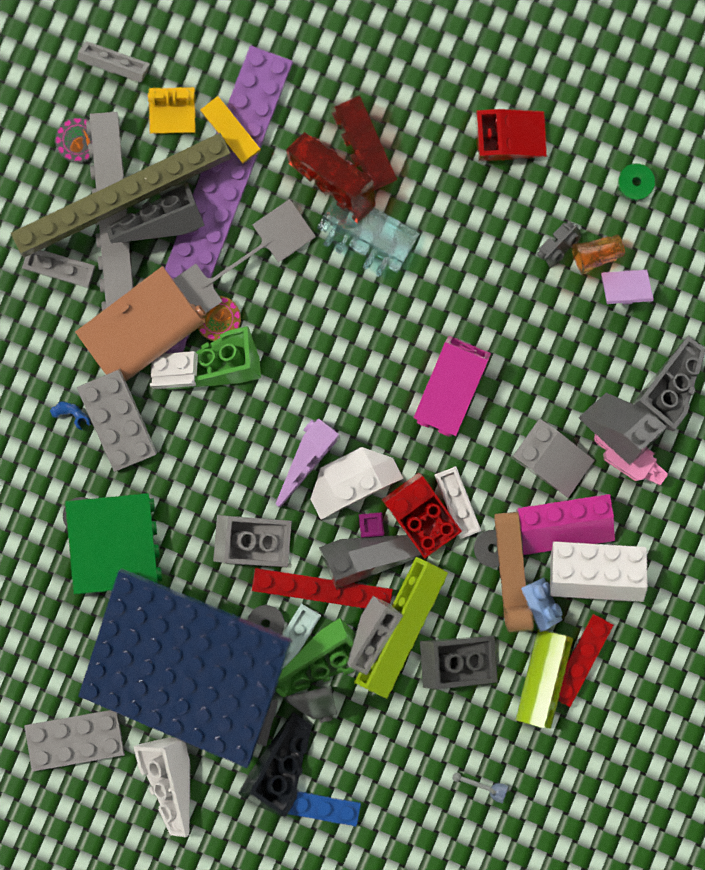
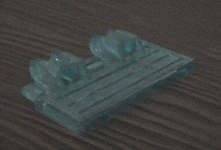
(376, 230)

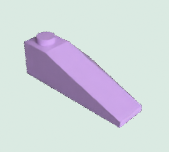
(313, 447)

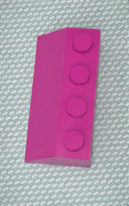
(569, 521)

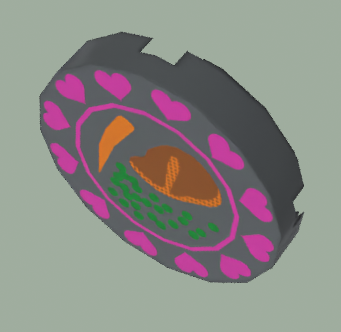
(73, 140)

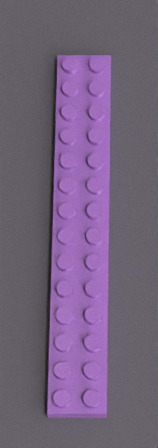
(223, 186)

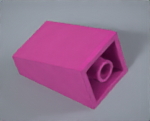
(451, 386)

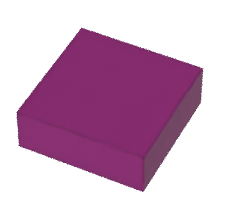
(371, 525)

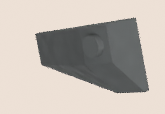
(168, 216)
(672, 386)
(362, 557)
(315, 703)

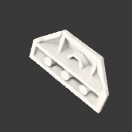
(352, 480)

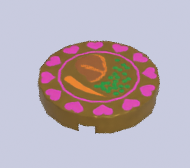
(220, 319)

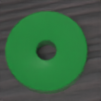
(639, 172)

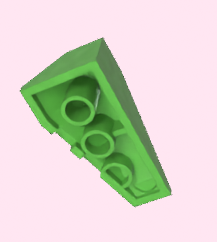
(227, 360)

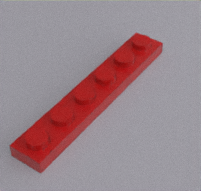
(317, 589)

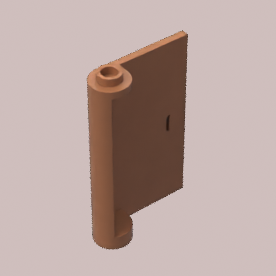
(150, 327)

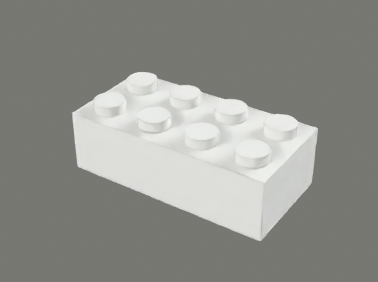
(598, 571)

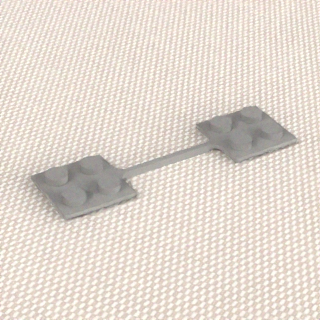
(280, 232)

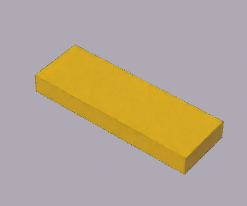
(230, 129)

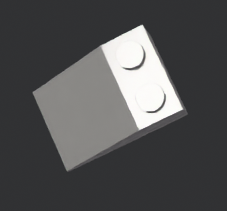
(553, 458)
(252, 541)

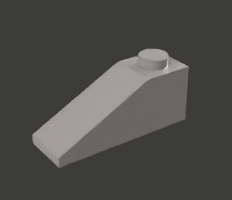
(372, 634)

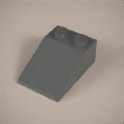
(623, 426)
(458, 662)

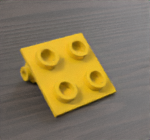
(171, 110)

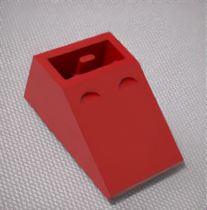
(510, 134)
(421, 515)

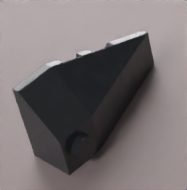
(276, 774)

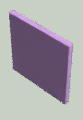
(627, 287)

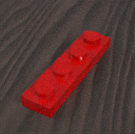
(583, 657)

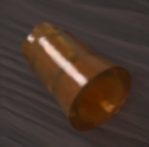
(597, 253)

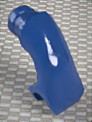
(68, 408)

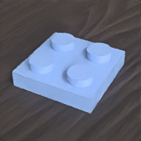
(542, 604)

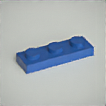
(326, 808)

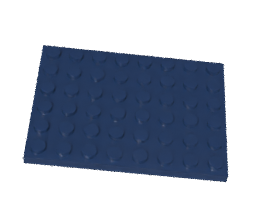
(184, 668)

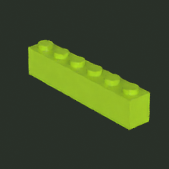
(414, 603)

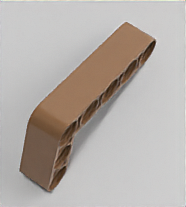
(512, 575)

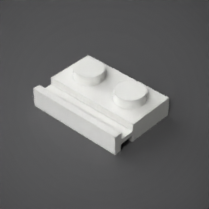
(174, 370)

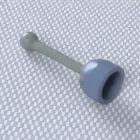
(497, 791)

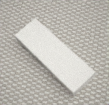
(457, 501)

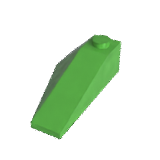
(319, 660)

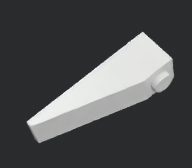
(168, 771)

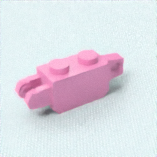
(642, 468)

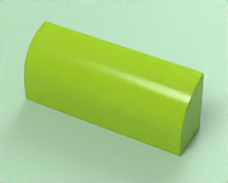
(544, 679)

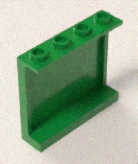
(110, 537)

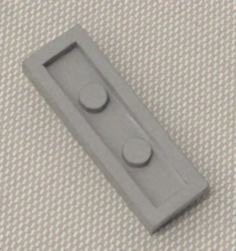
(113, 61)
(60, 268)

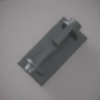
(554, 251)

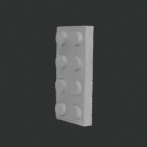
(116, 420)
(74, 740)

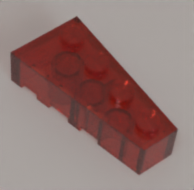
(363, 141)
(333, 175)

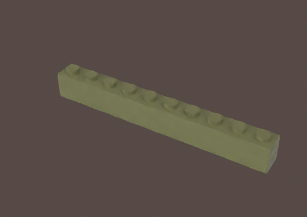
(121, 195)

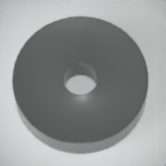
(481, 549)
(272, 614)

